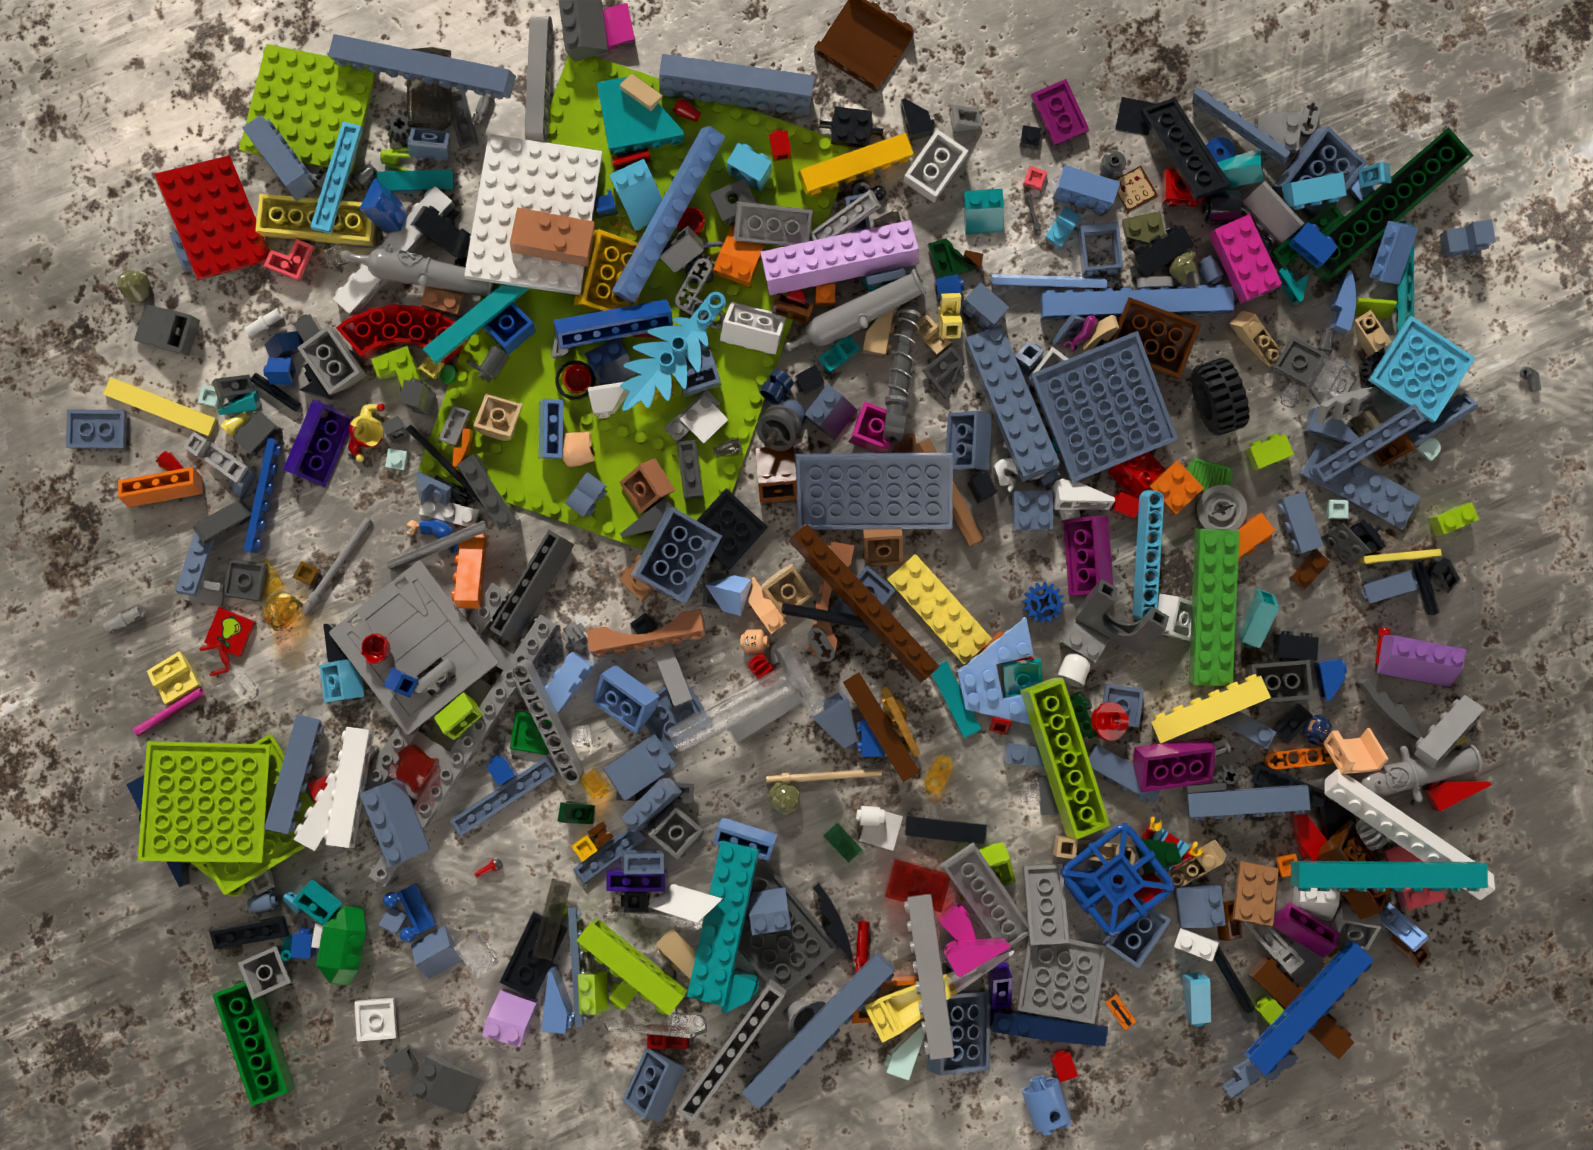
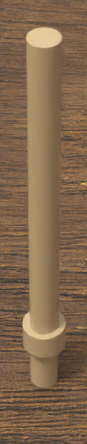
(785, 778)

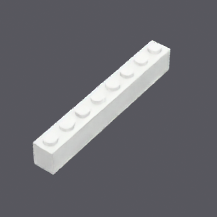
(363, 285)

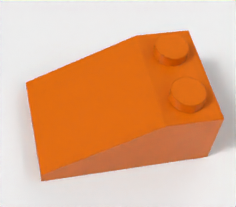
(738, 260)

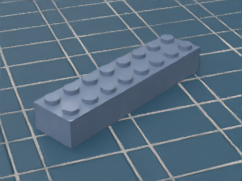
(735, 84)
(1011, 403)

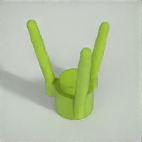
(392, 156)

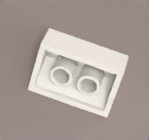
(752, 328)

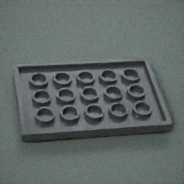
(785, 954)

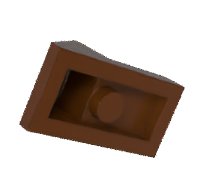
(1395, 449)

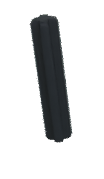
(275, 392)
(1426, 587)

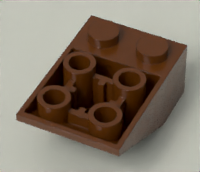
(776, 475)

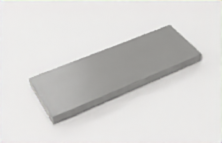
(986, 895)

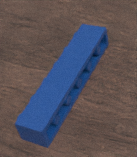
(612, 323)

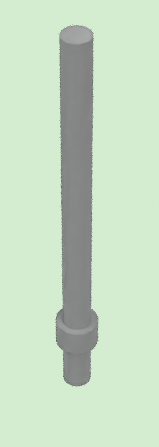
(314, 597)

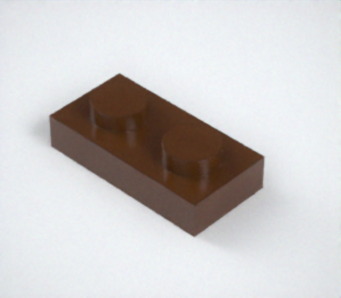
(1309, 569)

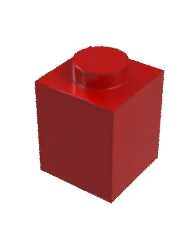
(780, 145)
(1125, 505)
(1063, 1065)

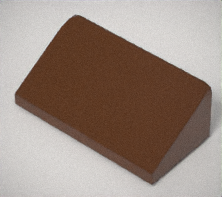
(1232, 929)

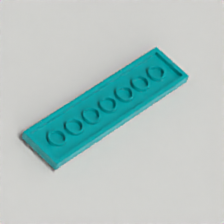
(723, 924)

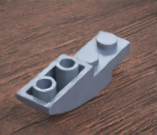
(1249, 1074)

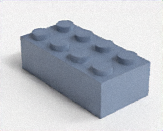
(279, 157)

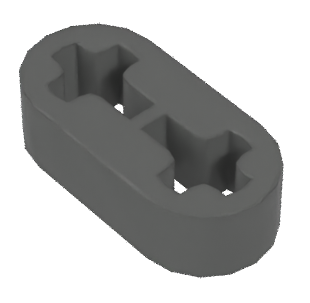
(825, 642)

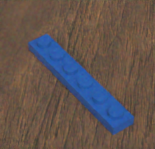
(261, 501)

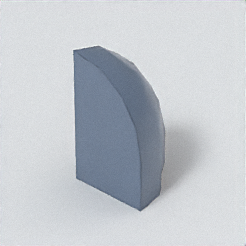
(793, 404)
(243, 486)

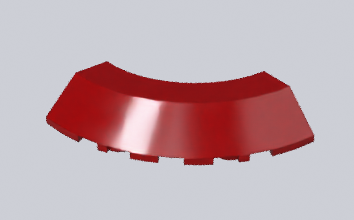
(395, 327)

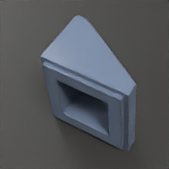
(393, 920)

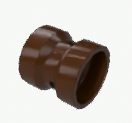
(600, 834)

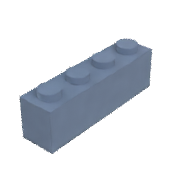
(1119, 771)

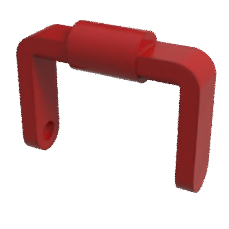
(223, 655)

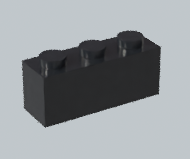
(442, 231)
(1161, 250)

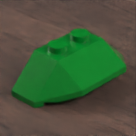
(342, 945)

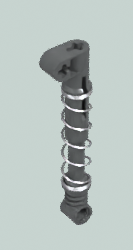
(901, 371)

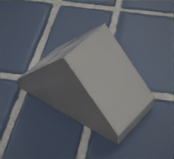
(964, 118)

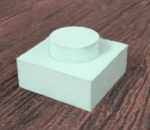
(396, 459)

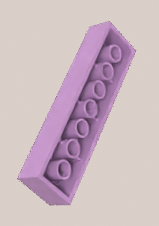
(840, 257)

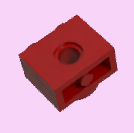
(1174, 194)

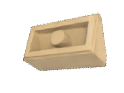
(640, 92)

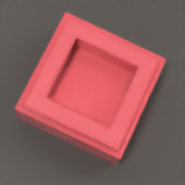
(1035, 178)

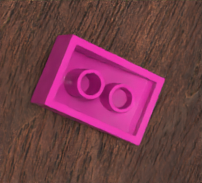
(956, 922)
(970, 954)

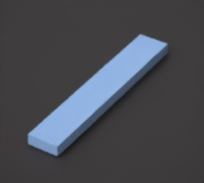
(1050, 281)

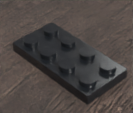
(524, 971)

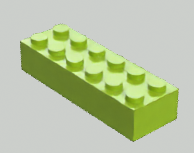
(632, 966)

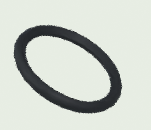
(558, 375)

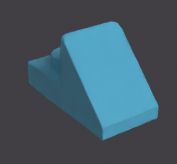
(1375, 175)
(1062, 227)

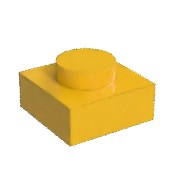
(585, 847)

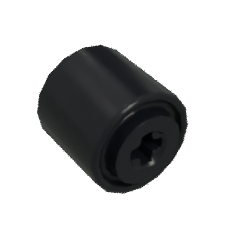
(1222, 207)

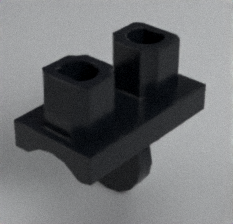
(1368, 535)

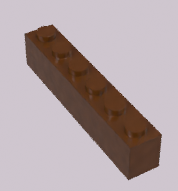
(1282, 989)

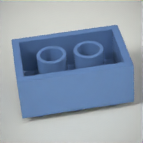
(1086, 190)

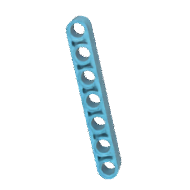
(1144, 547)

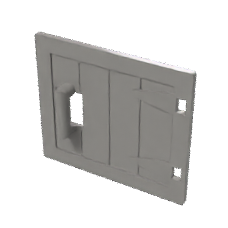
(421, 629)

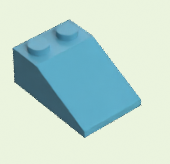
(637, 193)

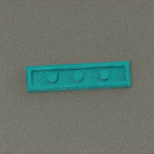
(417, 179)
(953, 697)

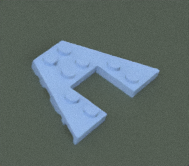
(981, 681)

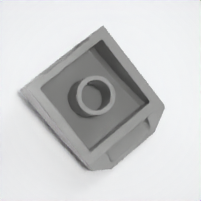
(675, 831)

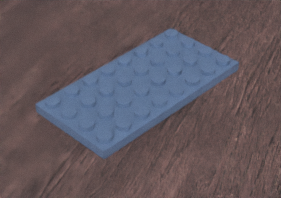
(875, 491)

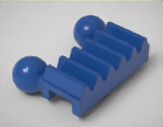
(416, 909)

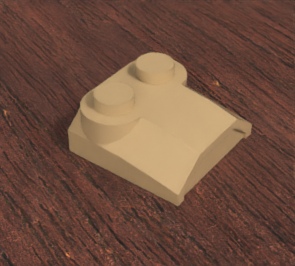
(497, 417)
(787, 587)

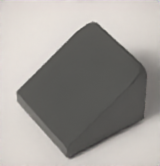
(395, 429)

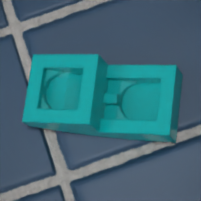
(838, 354)

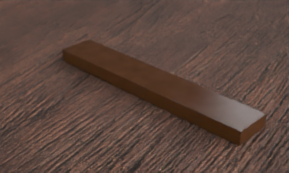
(881, 727)

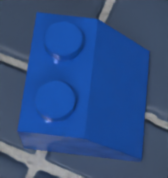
(383, 208)

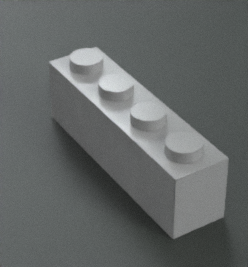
(1448, 731)

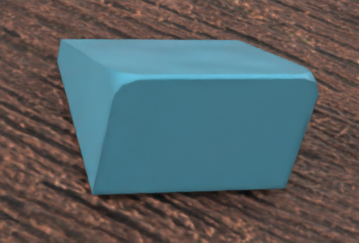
(288, 900)

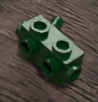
(1082, 709)

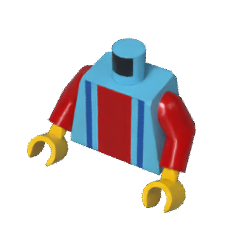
(1155, 832)

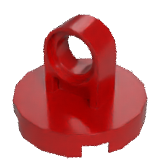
(1109, 721)

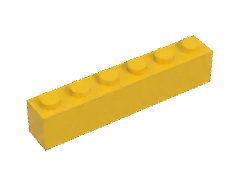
(855, 163)

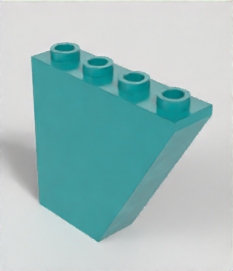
(632, 125)

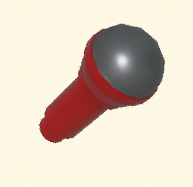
(494, 865)

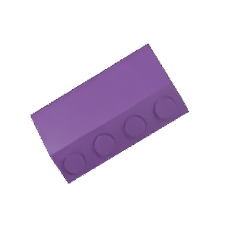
(1420, 660)

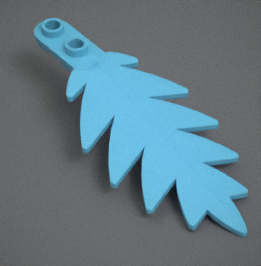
(670, 355)

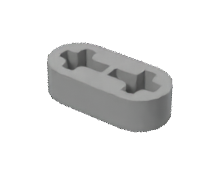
(1313, 118)
(1155, 282)

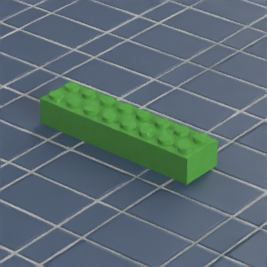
(1214, 606)

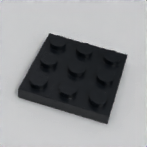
(736, 525)

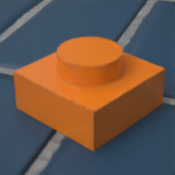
(1284, 864)

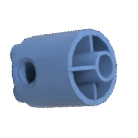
(1046, 1105)

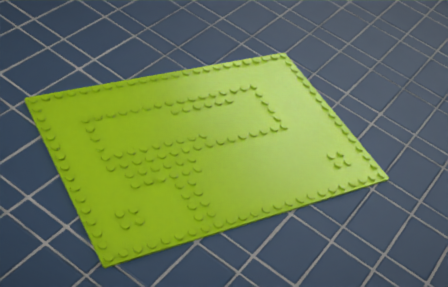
(639, 432)

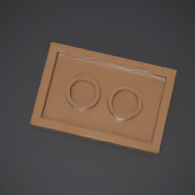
(1255, 894)

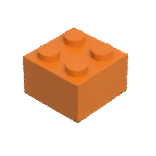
(1177, 487)

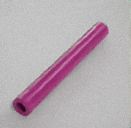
(168, 712)

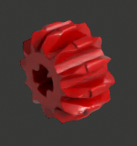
(760, 666)

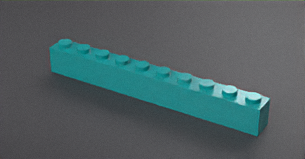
(1388, 874)

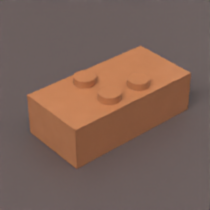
(552, 236)

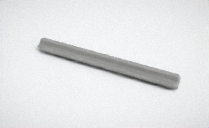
(437, 545)

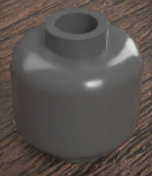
(1112, 164)

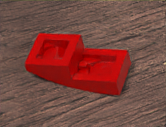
(665, 1042)

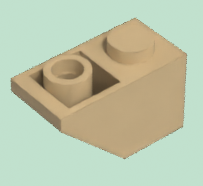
(1370, 333)

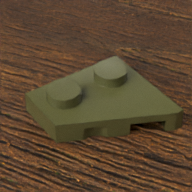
(1143, 227)

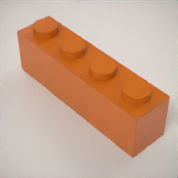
(160, 487)
(1252, 533)
(470, 572)

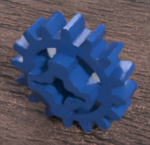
(1031, 597)

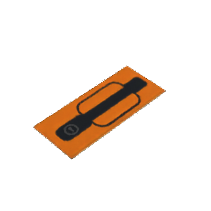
(1120, 1012)

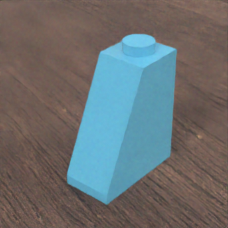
(1197, 998)

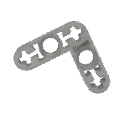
(694, 301)

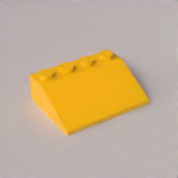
(606, 264)

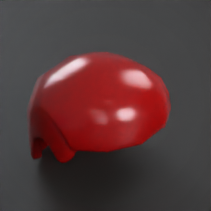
(694, 219)
(576, 378)
(375, 648)

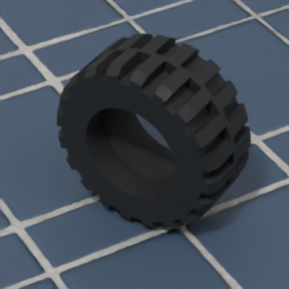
(1220, 396)

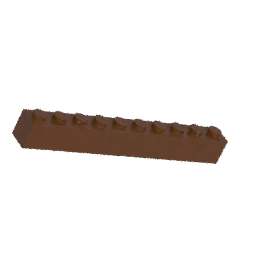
(863, 603)

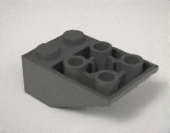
(167, 329)

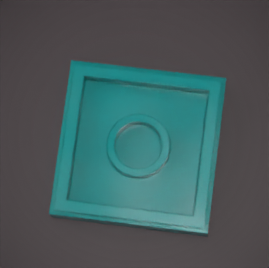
(1021, 675)

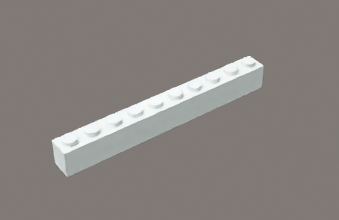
(1395, 824)

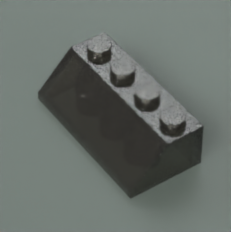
(429, 104)

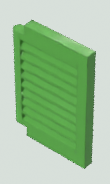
(1210, 473)

